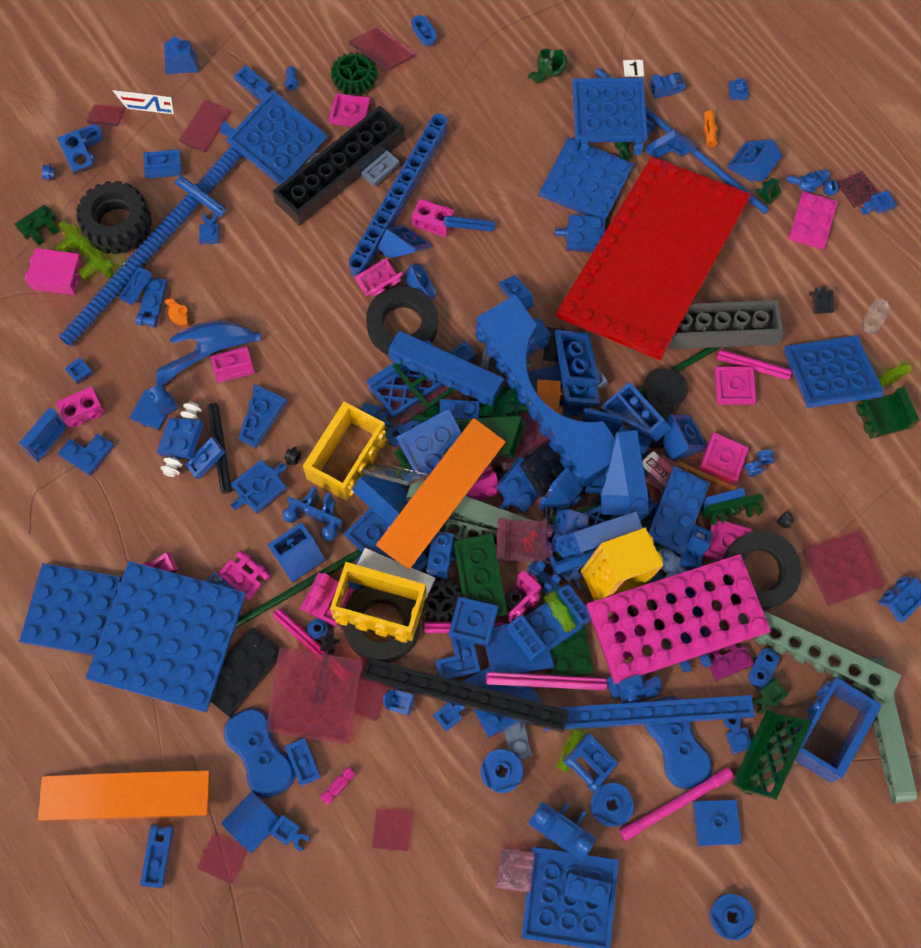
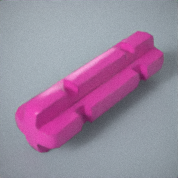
(337, 786)

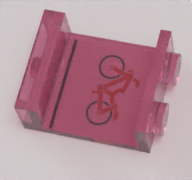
(523, 540)

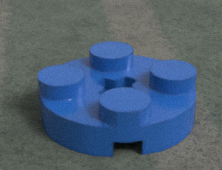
(496, 781)
(623, 800)
(744, 917)

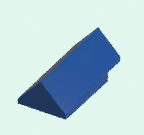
(577, 370)

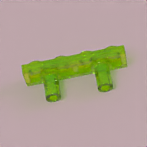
(95, 262)

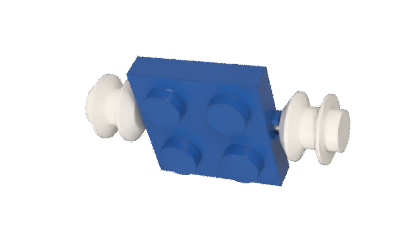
(180, 438)

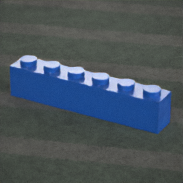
(445, 368)

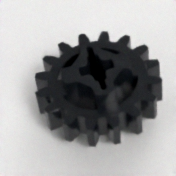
(448, 600)

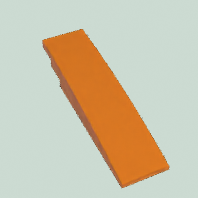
(440, 494)
(124, 796)

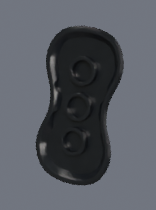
(665, 392)

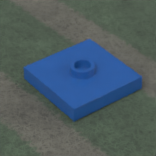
(473, 621)
(717, 823)

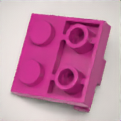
(321, 597)

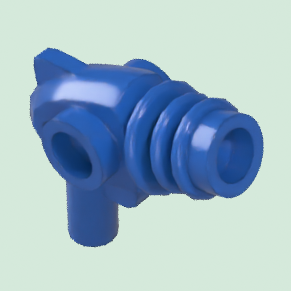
(811, 181)

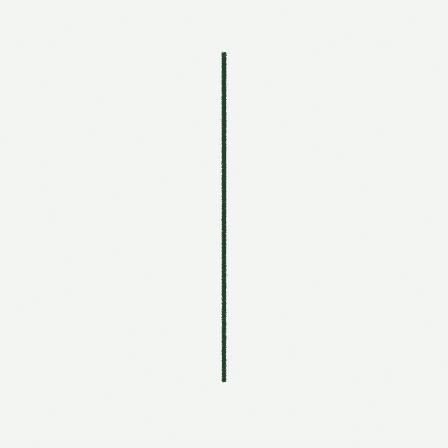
(354, 555)

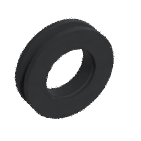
(399, 298)
(787, 562)
(381, 651)

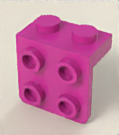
(376, 277)
(528, 585)

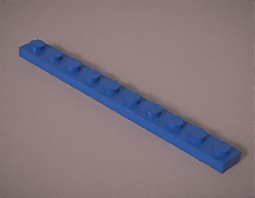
(659, 712)

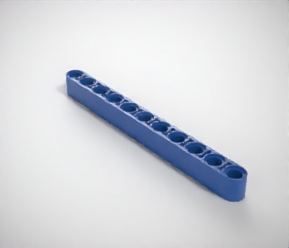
(427, 143)

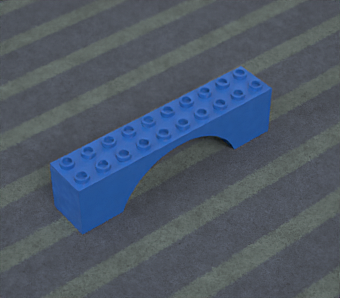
(581, 445)

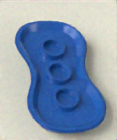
(684, 757)
(266, 765)

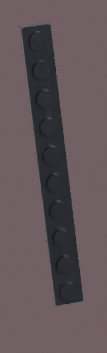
(465, 695)

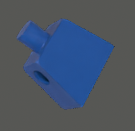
(180, 57)

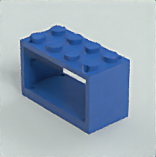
(867, 709)

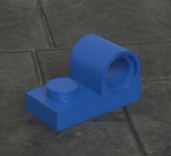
(514, 286)

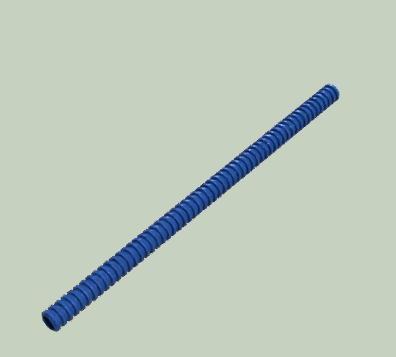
(147, 249)

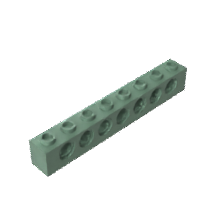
(887, 678)

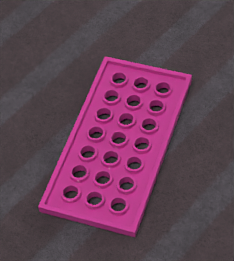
(676, 585)

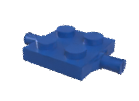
(582, 232)
(258, 486)
(516, 488)

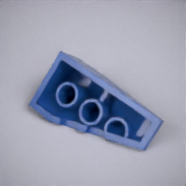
(625, 480)

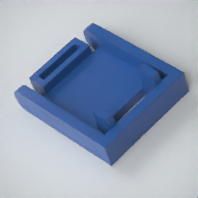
(43, 435)

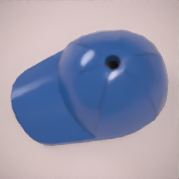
(418, 278)

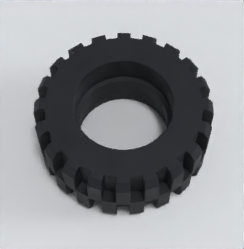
(108, 198)

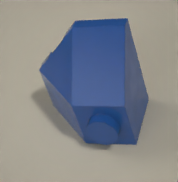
(563, 492)

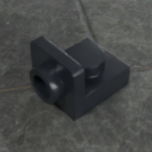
(822, 300)

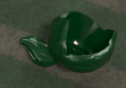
(549, 64)

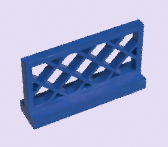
(387, 376)
(575, 561)

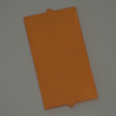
(706, 474)

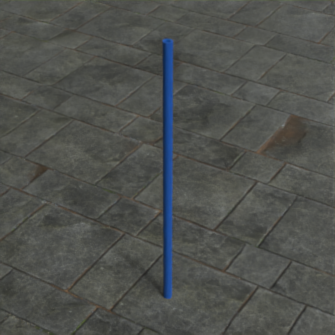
(699, 155)

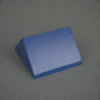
(250, 822)

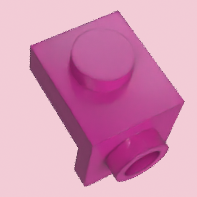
(164, 562)

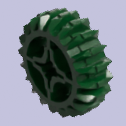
(354, 73)

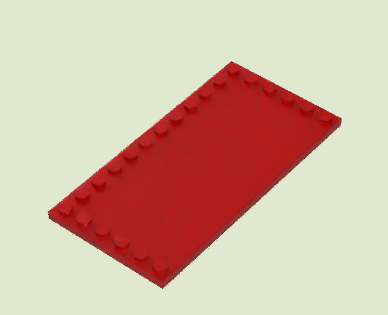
(654, 257)

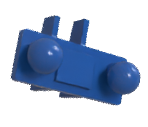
(307, 506)
(562, 830)

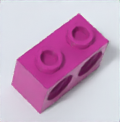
(431, 221)
(78, 403)

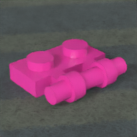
(241, 580)

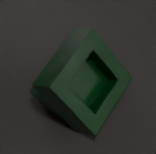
(770, 190)

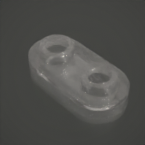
(874, 317)

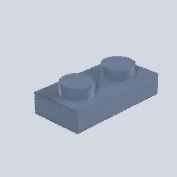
(380, 168)
(518, 741)

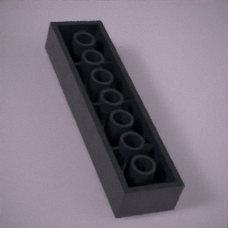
(338, 165)

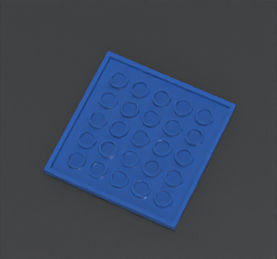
(166, 636)

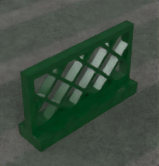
(762, 749)

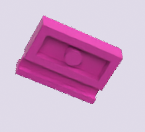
(232, 365)

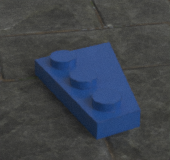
(262, 414)

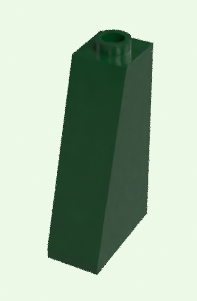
(507, 428)

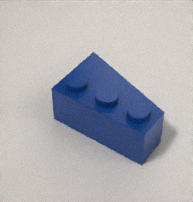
(636, 412)

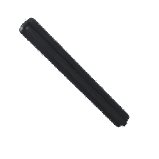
(217, 433)

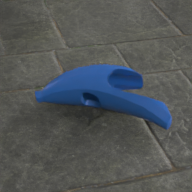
(210, 338)

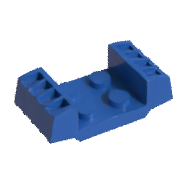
(542, 632)

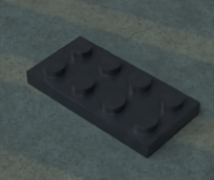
(244, 671)

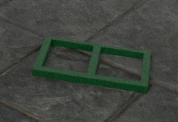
(412, 386)

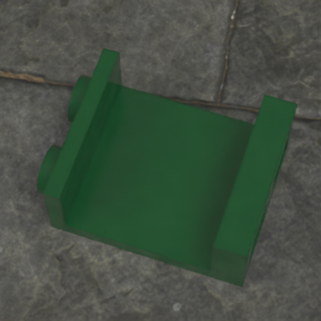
(887, 414)

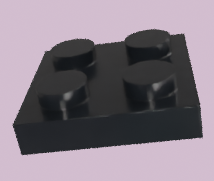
(542, 468)

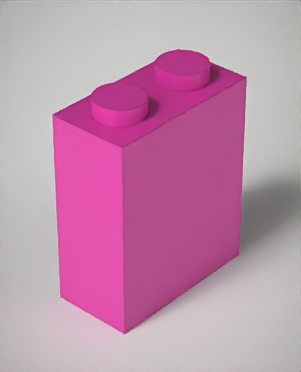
(54, 271)

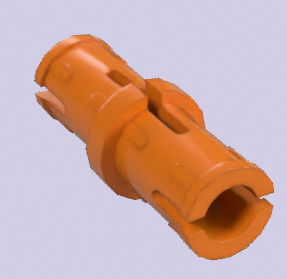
(710, 128)

